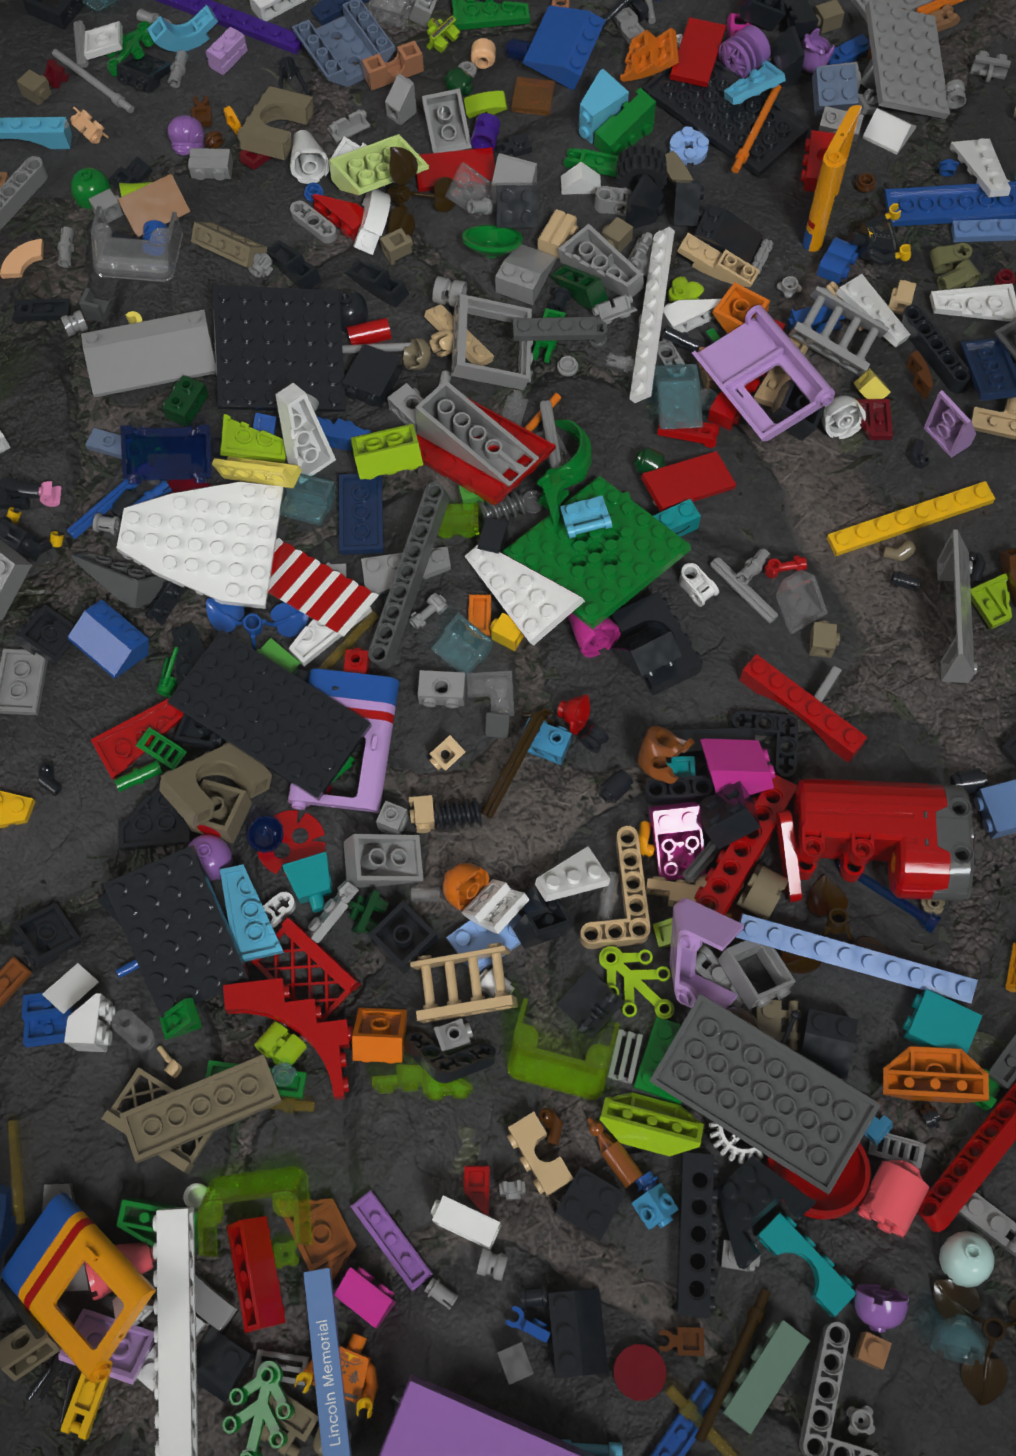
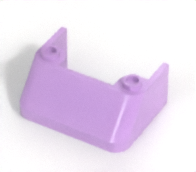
(690, 928)

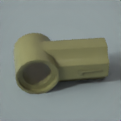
(962, 275)

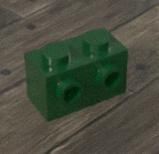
(185, 401)

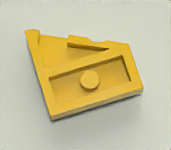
(14, 809)

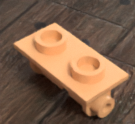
(82, 121)

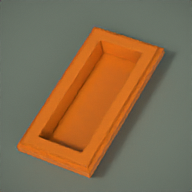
(480, 612)

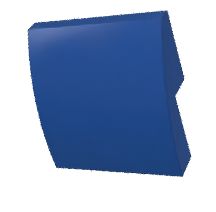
(43, 1021)

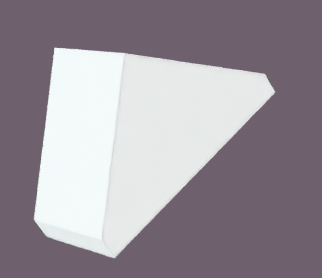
(580, 180)

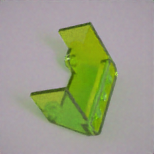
(557, 1071)
(285, 1185)

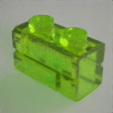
(460, 520)

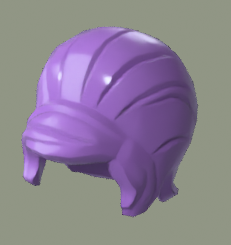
(816, 51)
(185, 133)

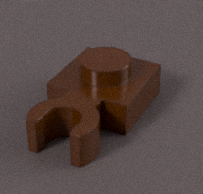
(202, 111)
(688, 1341)

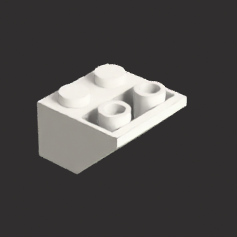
(90, 1025)

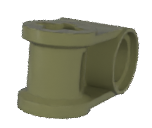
(948, 257)

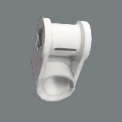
(698, 588)

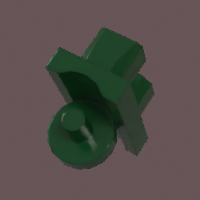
(372, 903)

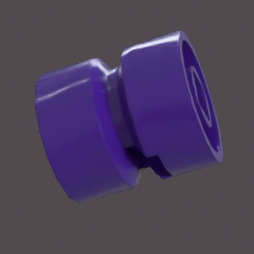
(485, 131)

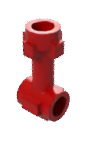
(775, 566)

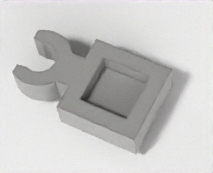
(512, 1190)

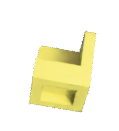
(871, 386)

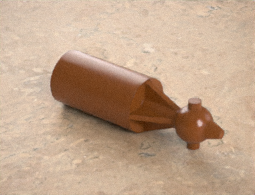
(615, 1155)

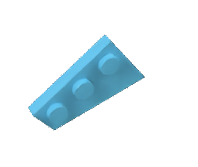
(759, 80)

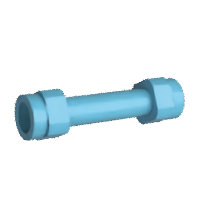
(611, 1449)

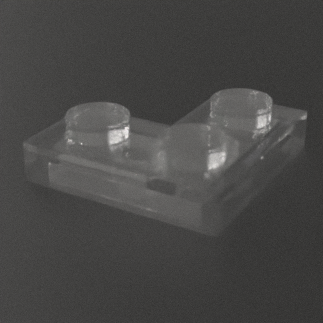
(496, 685)

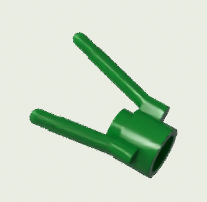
(168, 684)

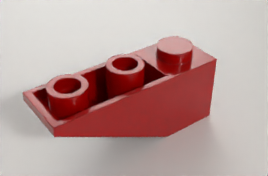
(341, 213)

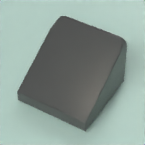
(497, 725)

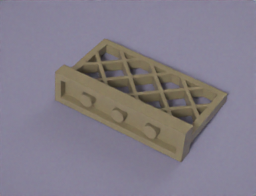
(174, 1156)

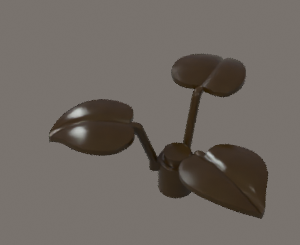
(402, 167)
(828, 900)
(990, 1378)

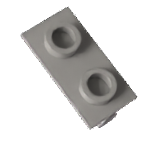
(347, 127)
(621, 309)

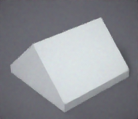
(888, 131)

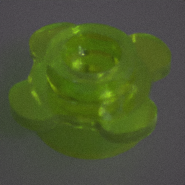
(291, 1259)

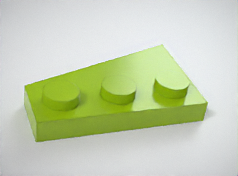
(248, 443)

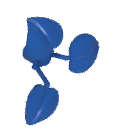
(286, 618)

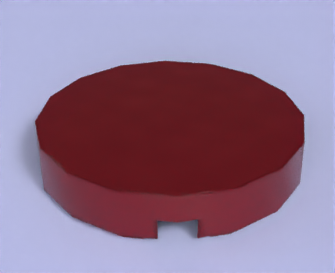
(639, 1372)

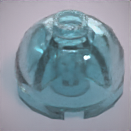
(959, 1340)

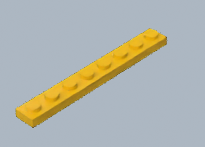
(910, 518)

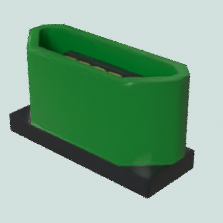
(710, 336)

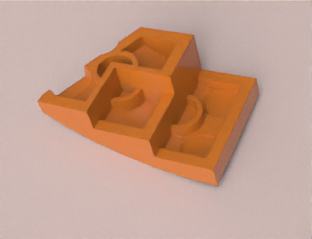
(650, 55)

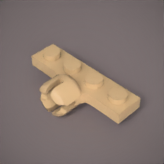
(443, 340)
(774, 380)
(996, 422)

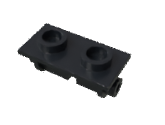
(167, 600)

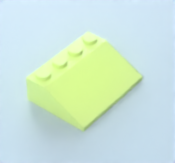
(368, 166)

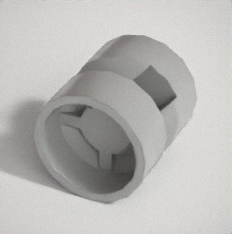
(441, 288)

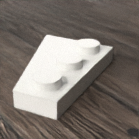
(573, 876)

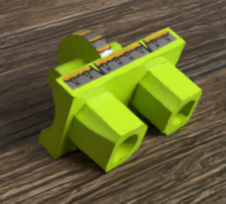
(437, 32)

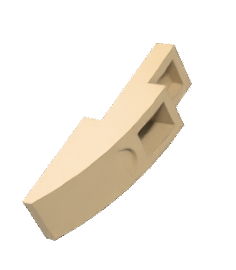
(719, 265)
(678, 889)

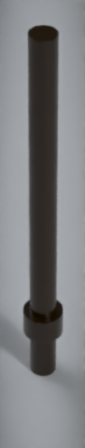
(755, 1315)

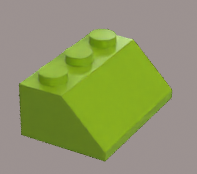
(386, 452)

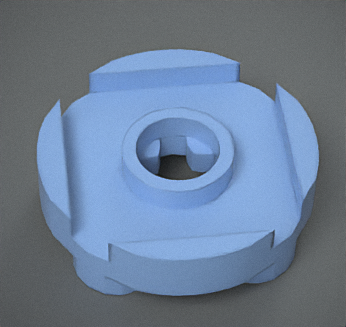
(692, 138)

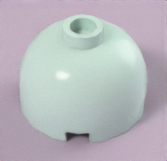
(967, 1259)

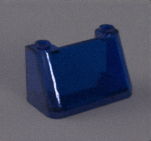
(166, 454)

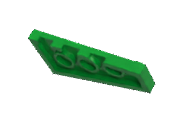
(474, 14)

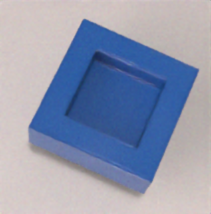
(265, 423)

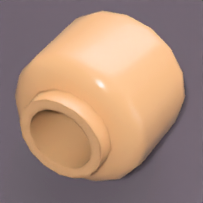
(483, 53)

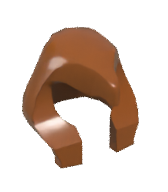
(655, 748)

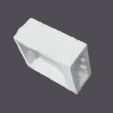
(465, 1222)

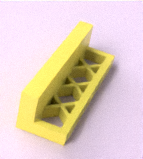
(258, 471)

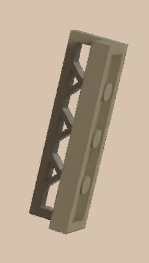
(226, 243)

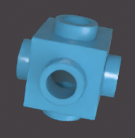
(655, 1207)

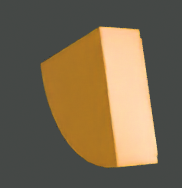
(232, 119)

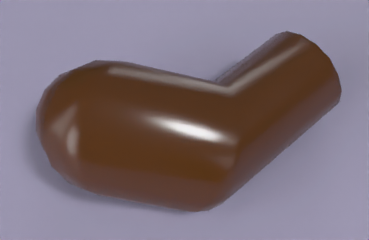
(553, 1123)

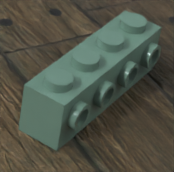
(764, 1376)

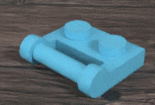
(585, 516)

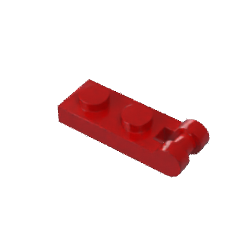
(704, 435)

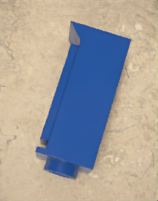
(819, 322)

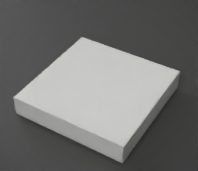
(103, 40)

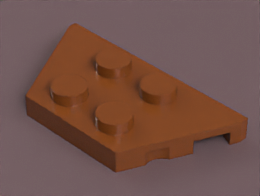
(330, 1237)

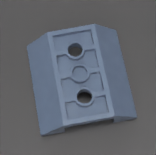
(359, 39)

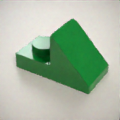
(180, 1019)

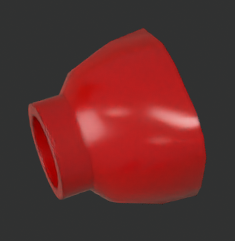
(575, 712)

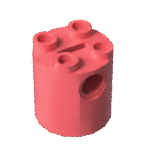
(894, 1197)

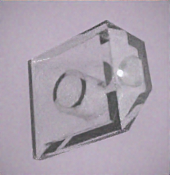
(800, 600)

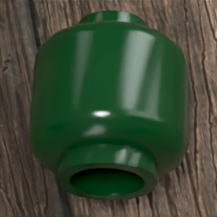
(459, 79)
(648, 460)

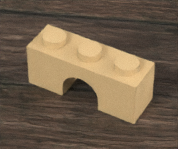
(549, 1175)

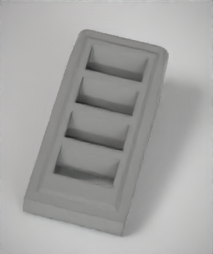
(908, 1143)

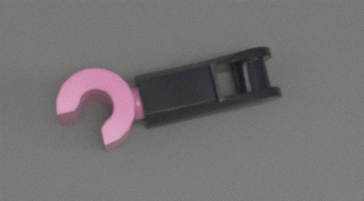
(48, 495)

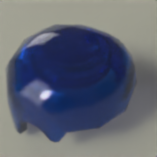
(265, 834)

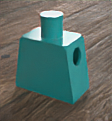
(311, 879)

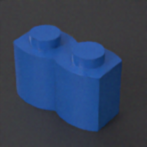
(837, 261)

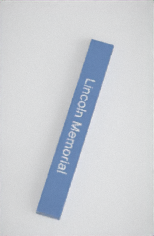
(327, 1363)

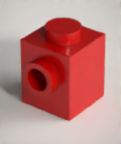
(357, 661)

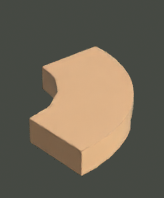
(21, 258)

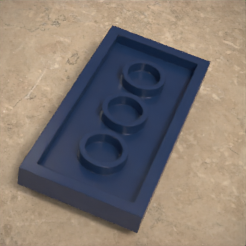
(990, 368)
(360, 515)

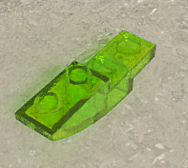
(414, 1076)

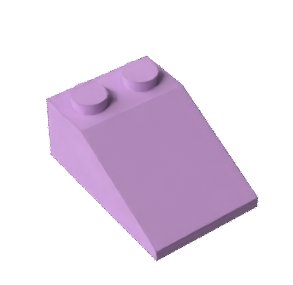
(949, 426)

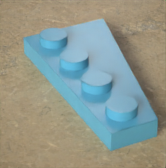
(247, 916)

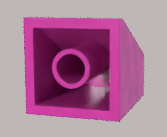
(738, 761)

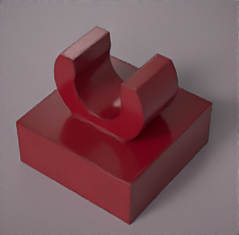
(55, 73)

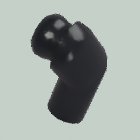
(46, 779)

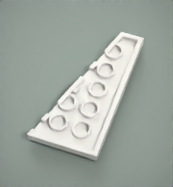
(526, 596)

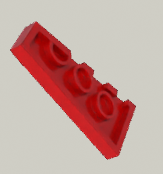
(118, 745)

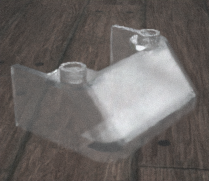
(135, 258)

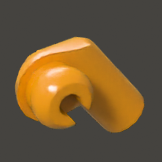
(643, 834)

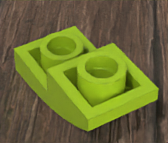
(489, 102)

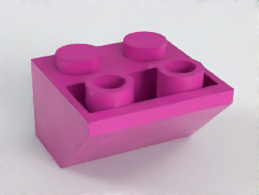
(365, 1297)

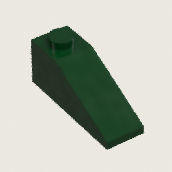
(584, 287)

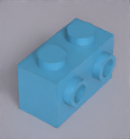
(551, 743)

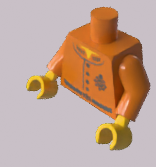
(358, 1375)

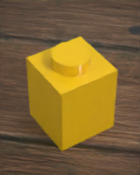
(506, 632)

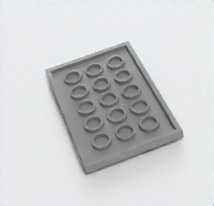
(907, 60)

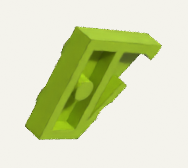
(993, 601)

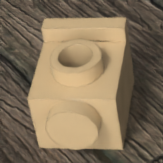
(902, 296)
(455, 752)
(422, 813)

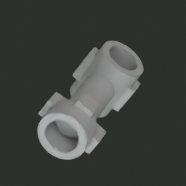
(436, 603)

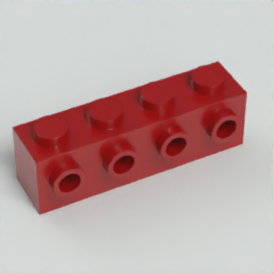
(256, 1274)

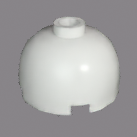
(843, 417)

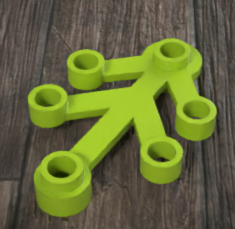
(634, 978)

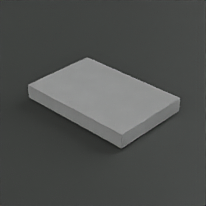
(21, 682)

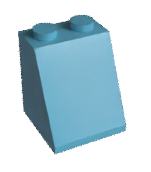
(600, 103)

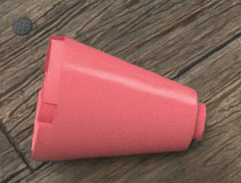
(137, 1253)

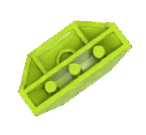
(651, 1124)

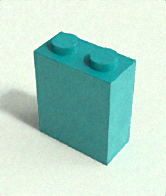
(940, 1023)

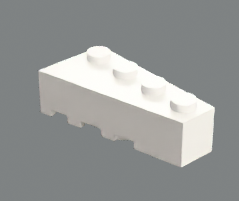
(302, 432)

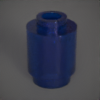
(517, 48)

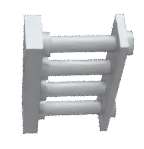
(821, 342)

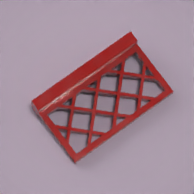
(321, 957)

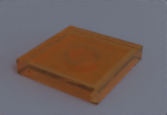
(533, 96)

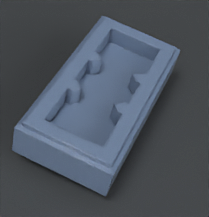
(105, 443)

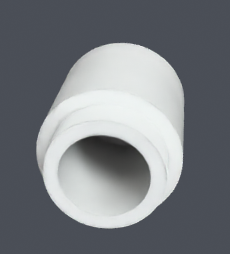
(488, 983)

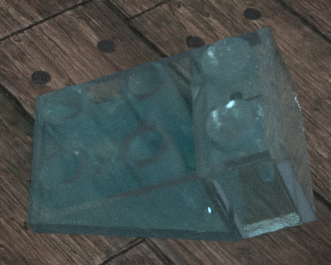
(677, 396)

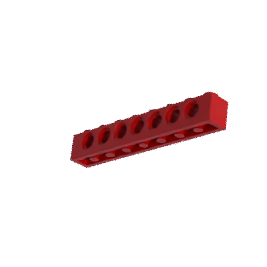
(751, 848)

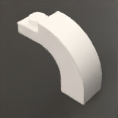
(374, 220)

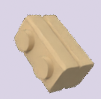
(557, 232)

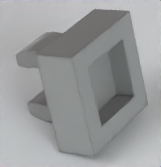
(868, 102)

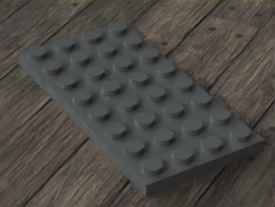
(765, 1093)

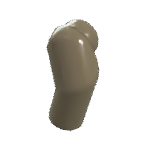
(901, 553)

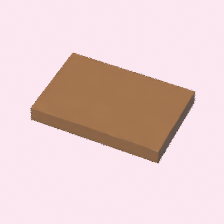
(153, 202)

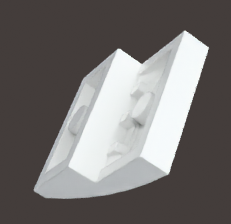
(495, 906)

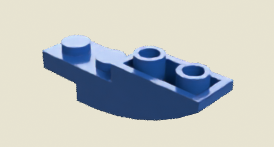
(340, 433)

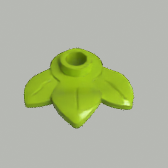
(684, 291)

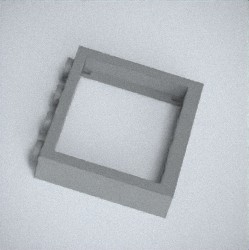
(493, 310)

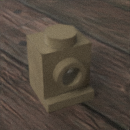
(396, 245)

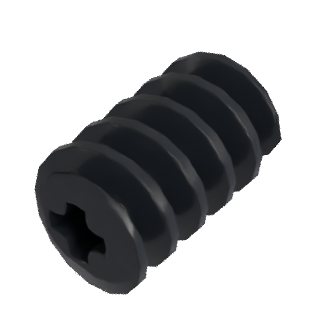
(457, 813)

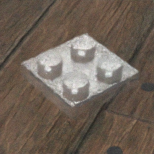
(468, 186)

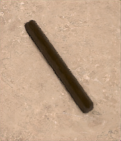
(513, 764)

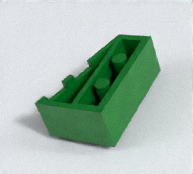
(628, 126)
(137, 1219)

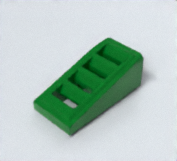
(178, 758)

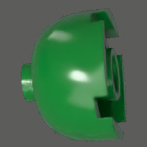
(88, 183)

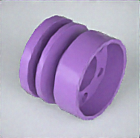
(745, 51)

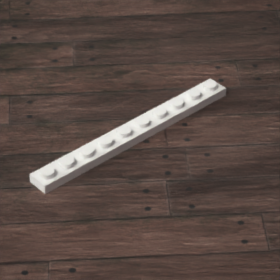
(652, 315)

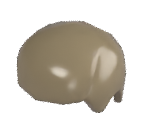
(417, 355)

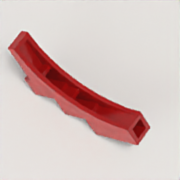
(269, 1000)

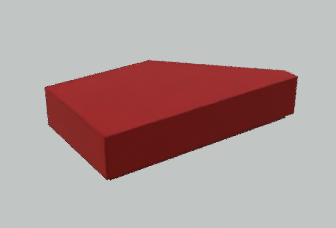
(477, 1186)

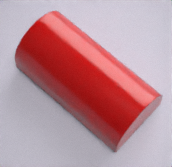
(369, 332)

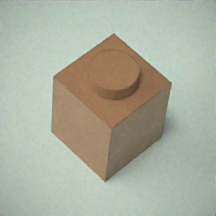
(871, 1350)

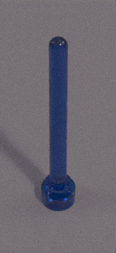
(928, 920)

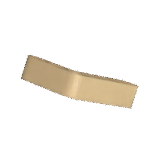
(629, 895)

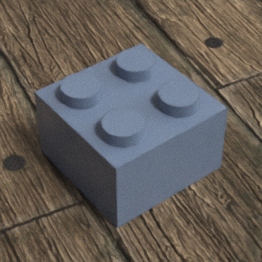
(834, 87)

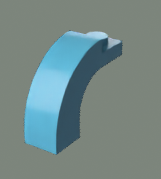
(183, 36)

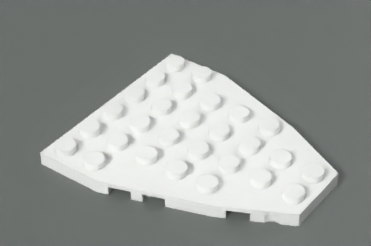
(208, 540)

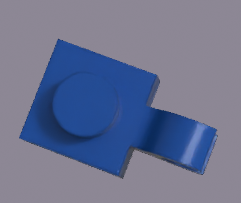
(536, 1328)

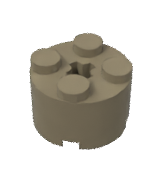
(762, 892)

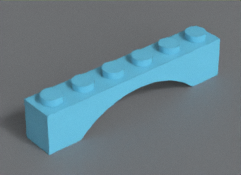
(46, 131)

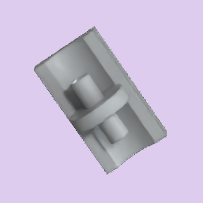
(989, 66)

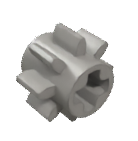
(261, 265)

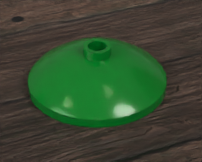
(492, 241)

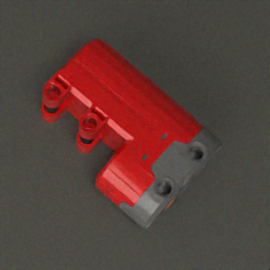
(913, 826)

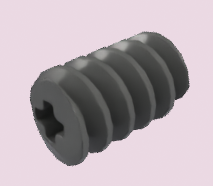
(510, 504)

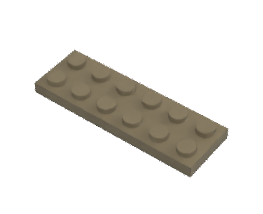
(200, 1108)

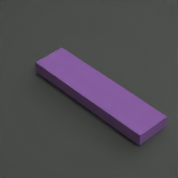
(391, 1240)

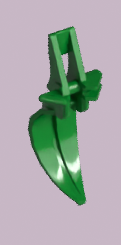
(568, 474)

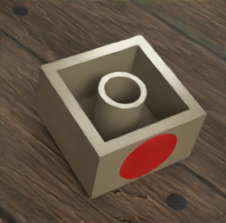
(229, 810)

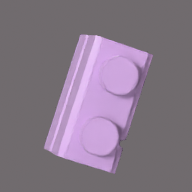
(226, 50)

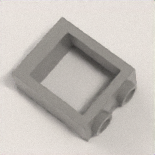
(771, 962)

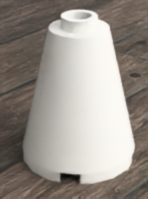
(307, 159)

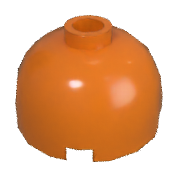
(464, 884)

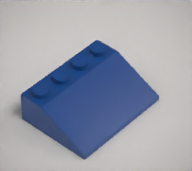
(564, 44)

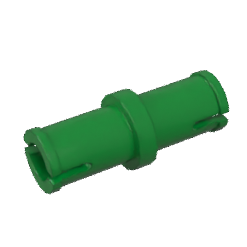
(137, 776)

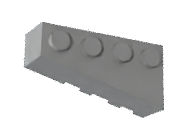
(596, 256)

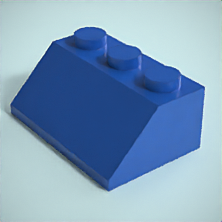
(109, 639)

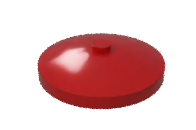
(846, 1193)

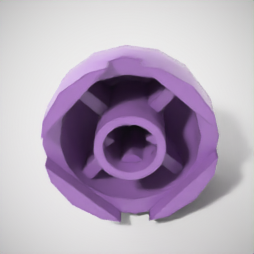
(213, 854)
(880, 1307)

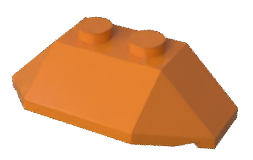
(935, 1076)

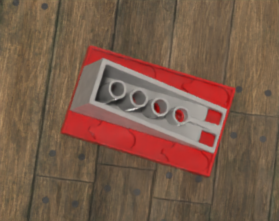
(476, 444)

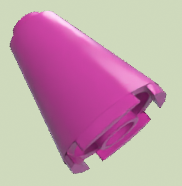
(590, 640)

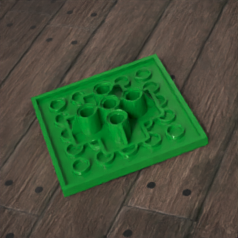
(603, 563)

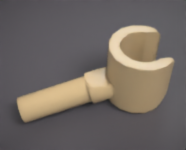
(173, 1067)

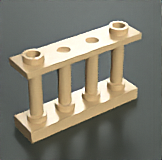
(478, 1003)

